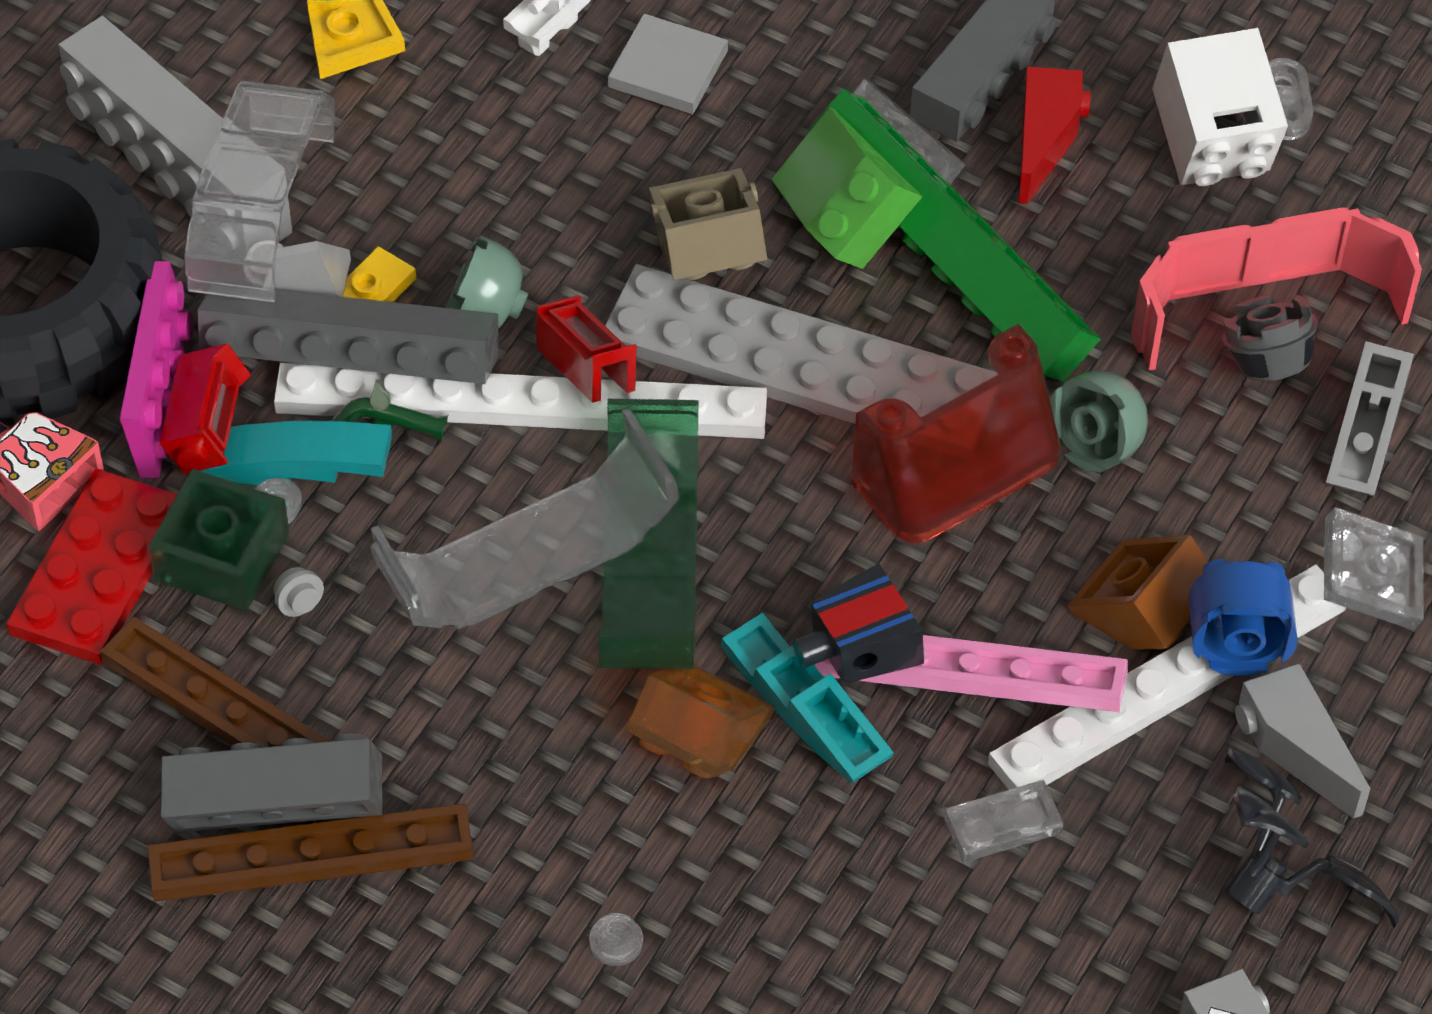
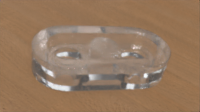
(1294, 96)

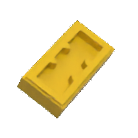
(380, 277)

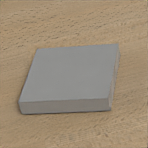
(668, 63)

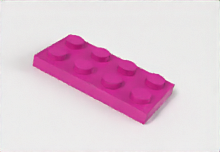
(153, 366)

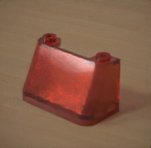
(962, 455)

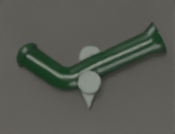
(385, 413)

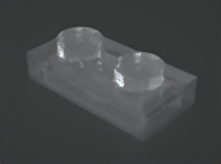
(1003, 821)

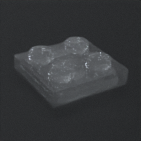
(1373, 568)

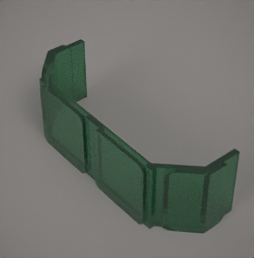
(652, 586)

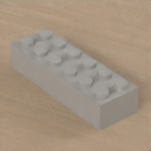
(142, 110)

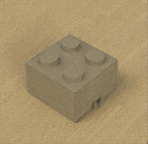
(708, 224)

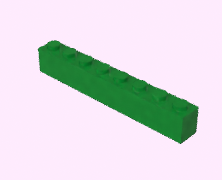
(972, 252)

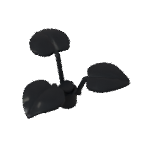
(1263, 872)

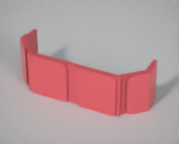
(1272, 253)

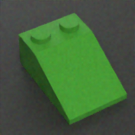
(844, 190)

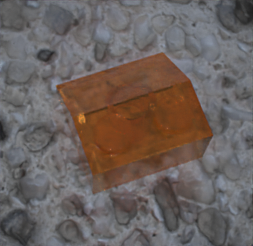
(698, 719)

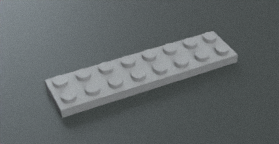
(779, 349)

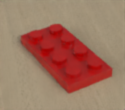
(93, 568)

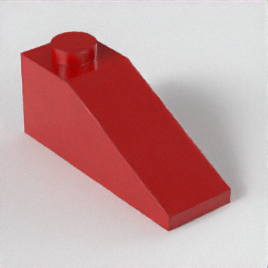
(1049, 123)

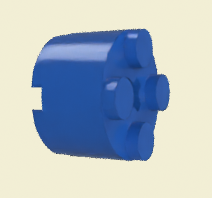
(1242, 616)

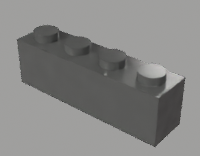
(980, 64)
(271, 783)

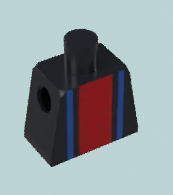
(862, 629)

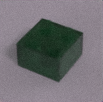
(219, 539)

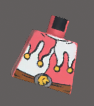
(44, 466)

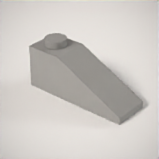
(1370, 418)
(1300, 737)

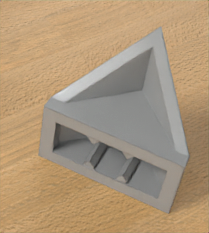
(312, 268)

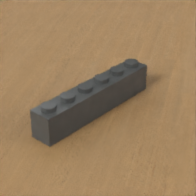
(354, 334)

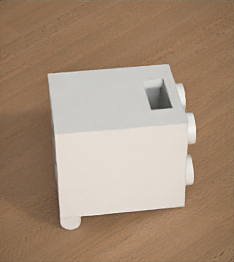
(1215, 79)

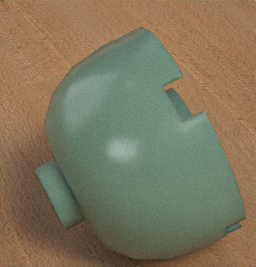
(489, 282)
(1099, 419)

